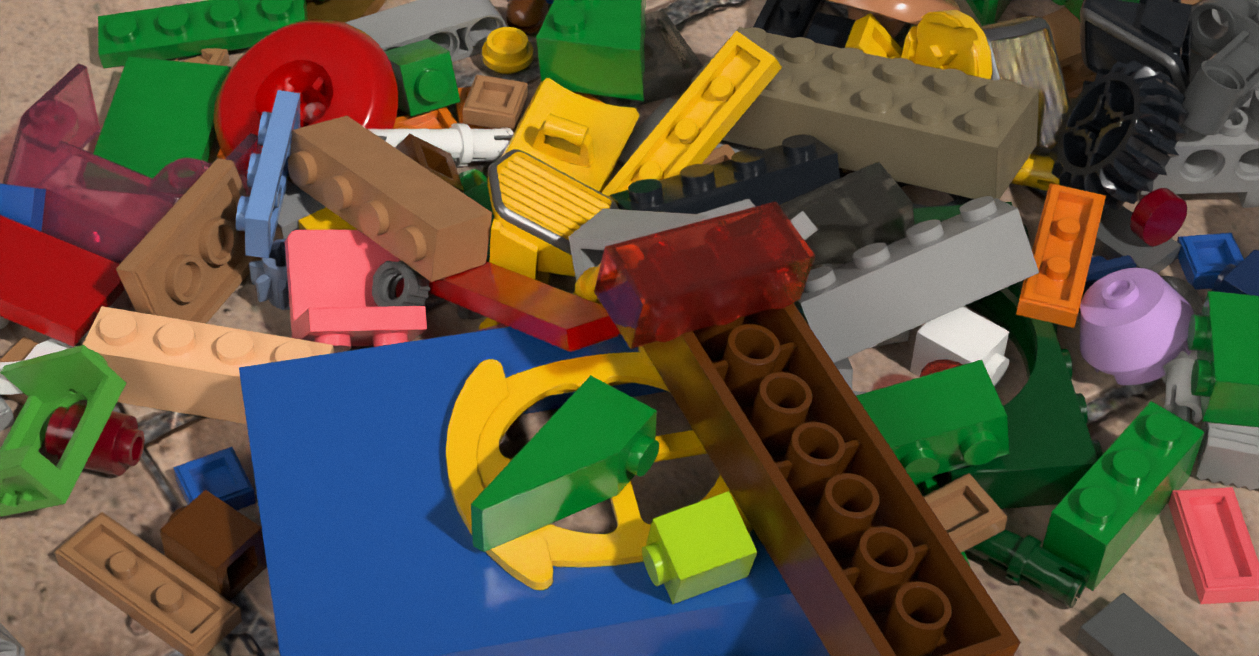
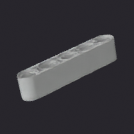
(453, 24)

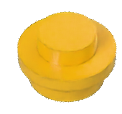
(507, 50)

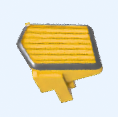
(536, 214)

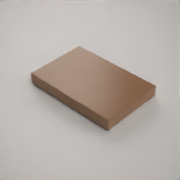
(192, 253)

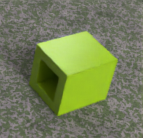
(698, 548)

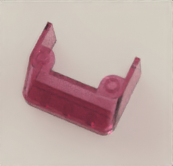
(86, 195)

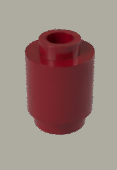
(115, 449)

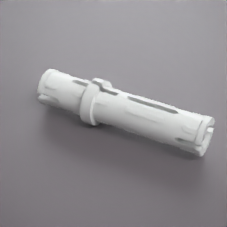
(459, 140)

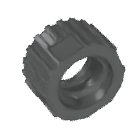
(386, 280)

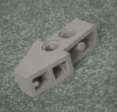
(1218, 161)

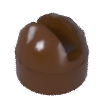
(526, 14)

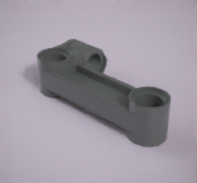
(1233, 73)

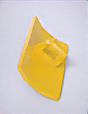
(574, 133)

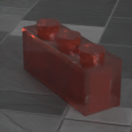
(703, 274)

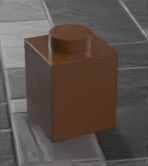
(215, 544)

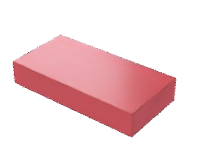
(1216, 545)

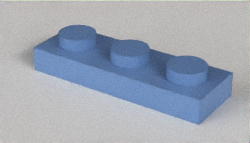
(268, 175)

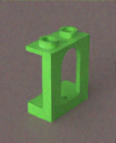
(53, 381)

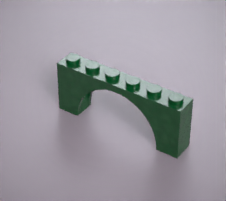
(1045, 419)

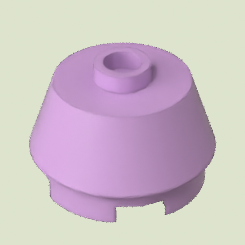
(1133, 325)

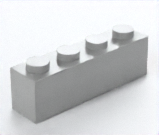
(917, 277)

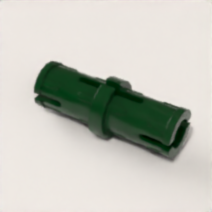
(1034, 565)

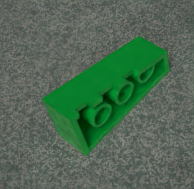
(595, 47)

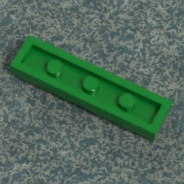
(191, 27)

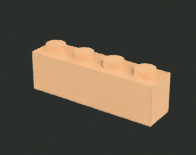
(185, 362)

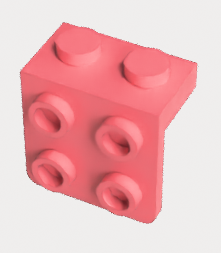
(332, 292)

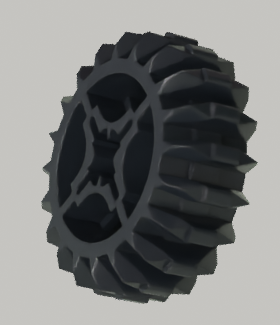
(1119, 133)

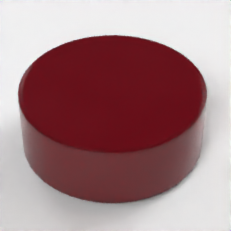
(1158, 216)

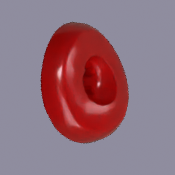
(325, 61)

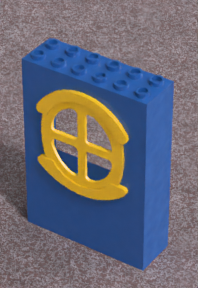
(369, 519)

